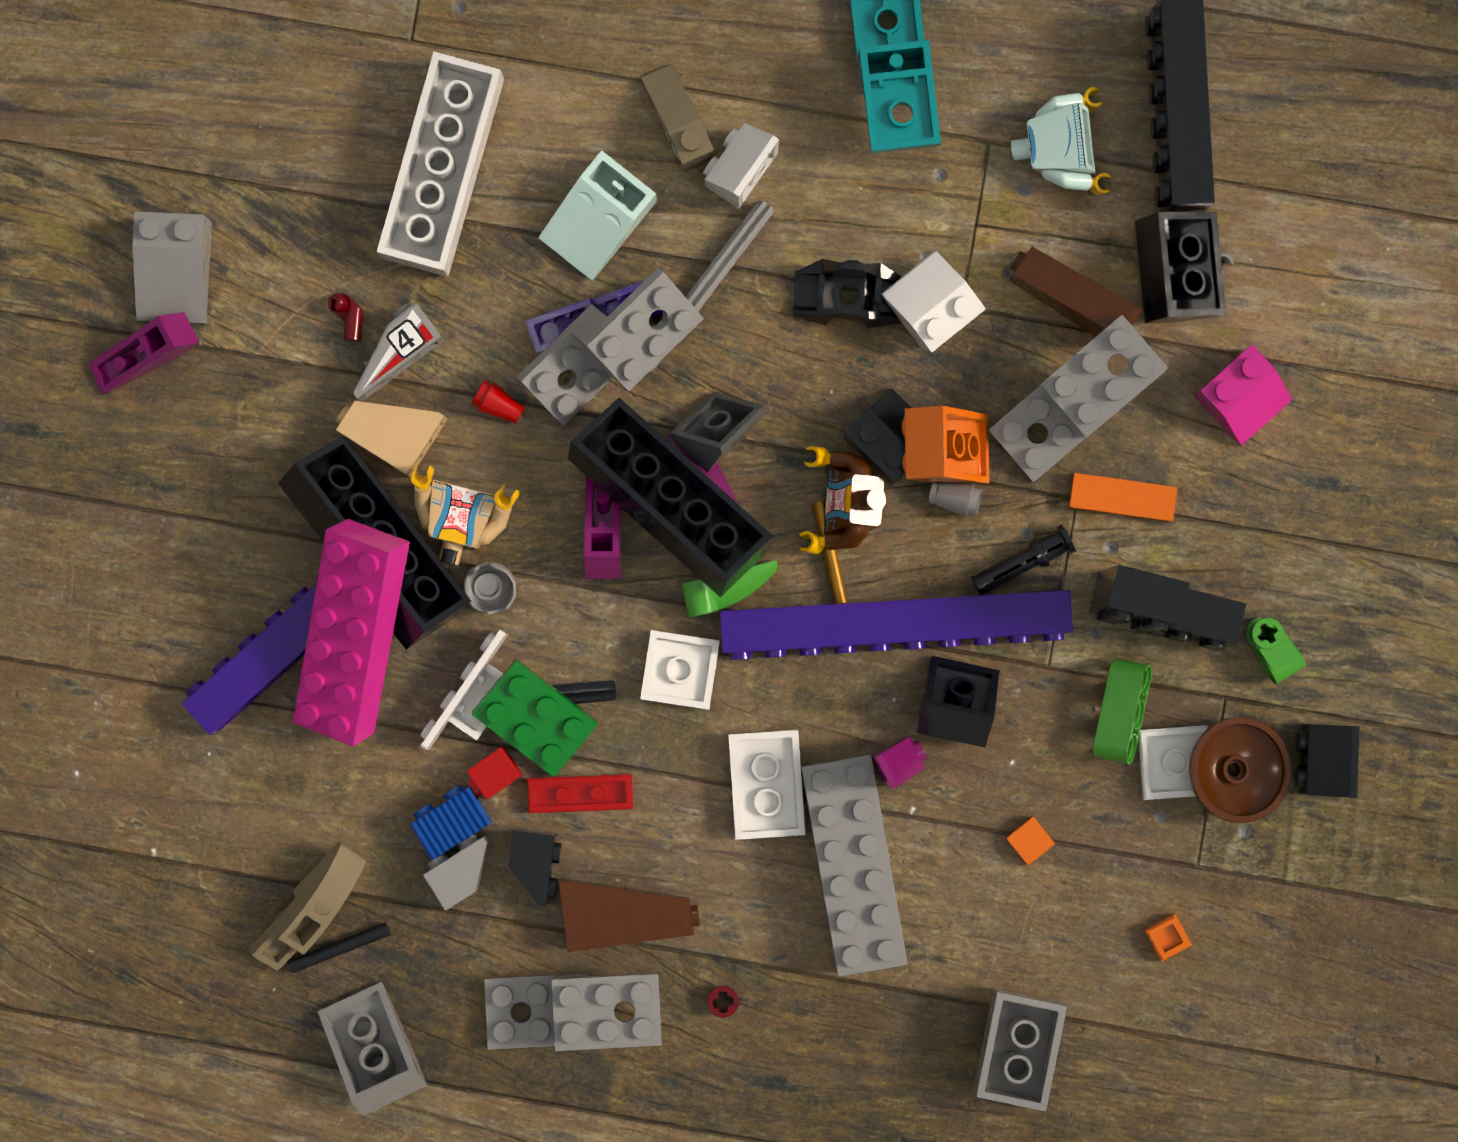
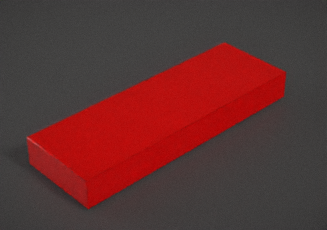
(580, 793)

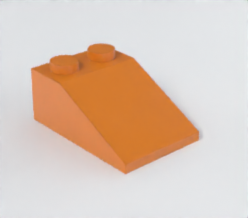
(946, 445)

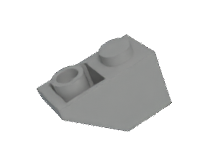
(459, 875)

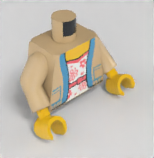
(459, 514)

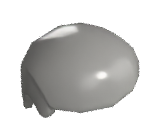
(490, 587)

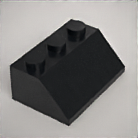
(1180, 266)

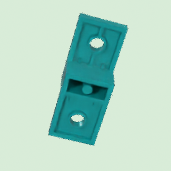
(895, 72)

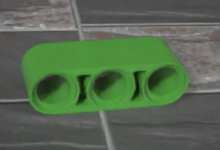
(1122, 711)

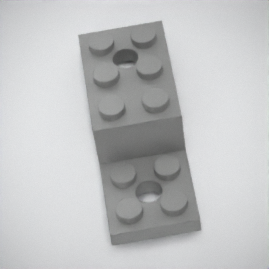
(610, 347)
(1078, 398)
(573, 1011)

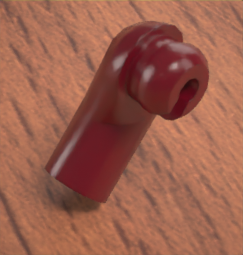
(350, 313)

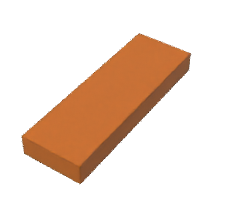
(1123, 497)

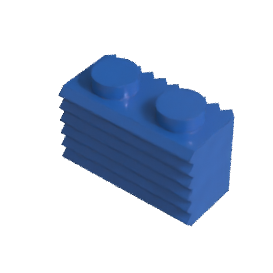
(450, 822)

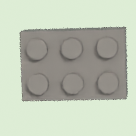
(1019, 1049)

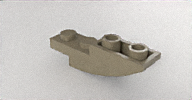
(312, 910)

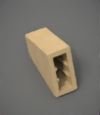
(391, 432)

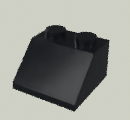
(880, 436)
(958, 701)
(1328, 760)

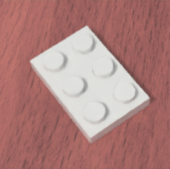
(766, 784)

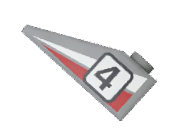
(401, 345)

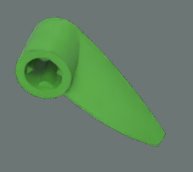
(702, 600)

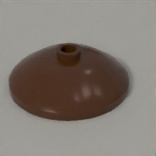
(1260, 772)

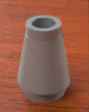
(957, 498)

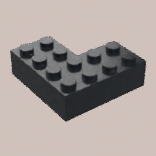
(1166, 605)

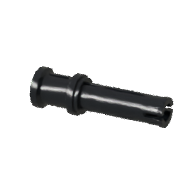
(1038, 553)

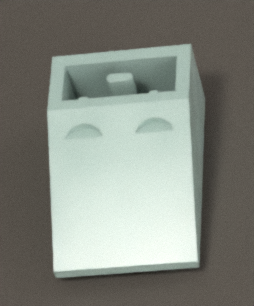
(598, 215)

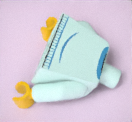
(1062, 143)

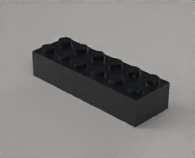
(1180, 106)
(340, 486)
(669, 497)

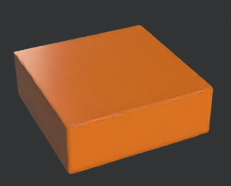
(1030, 840)
(1167, 937)

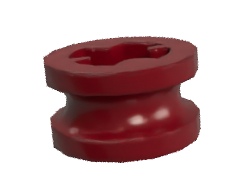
(714, 994)

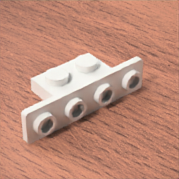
(458, 706)

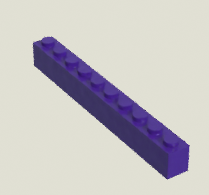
(896, 622)

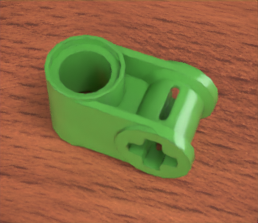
(1277, 654)

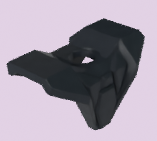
(819, 287)

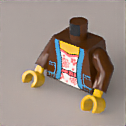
(852, 501)

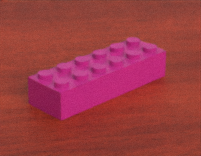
(350, 631)

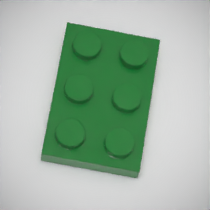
(534, 717)

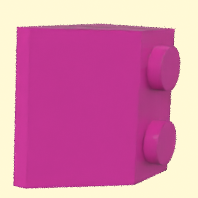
(1244, 395)

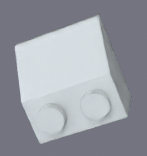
(741, 164)
(933, 302)

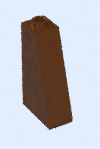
(1070, 292)
(616, 915)

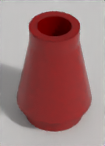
(496, 402)

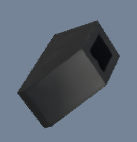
(532, 862)

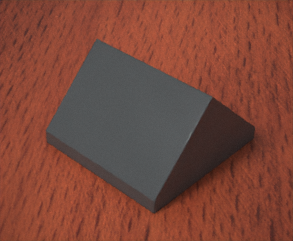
(716, 428)

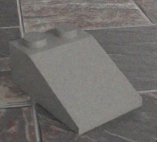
(171, 265)
(371, 1049)

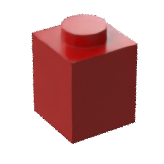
(493, 774)

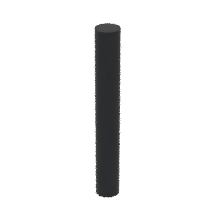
(339, 947)

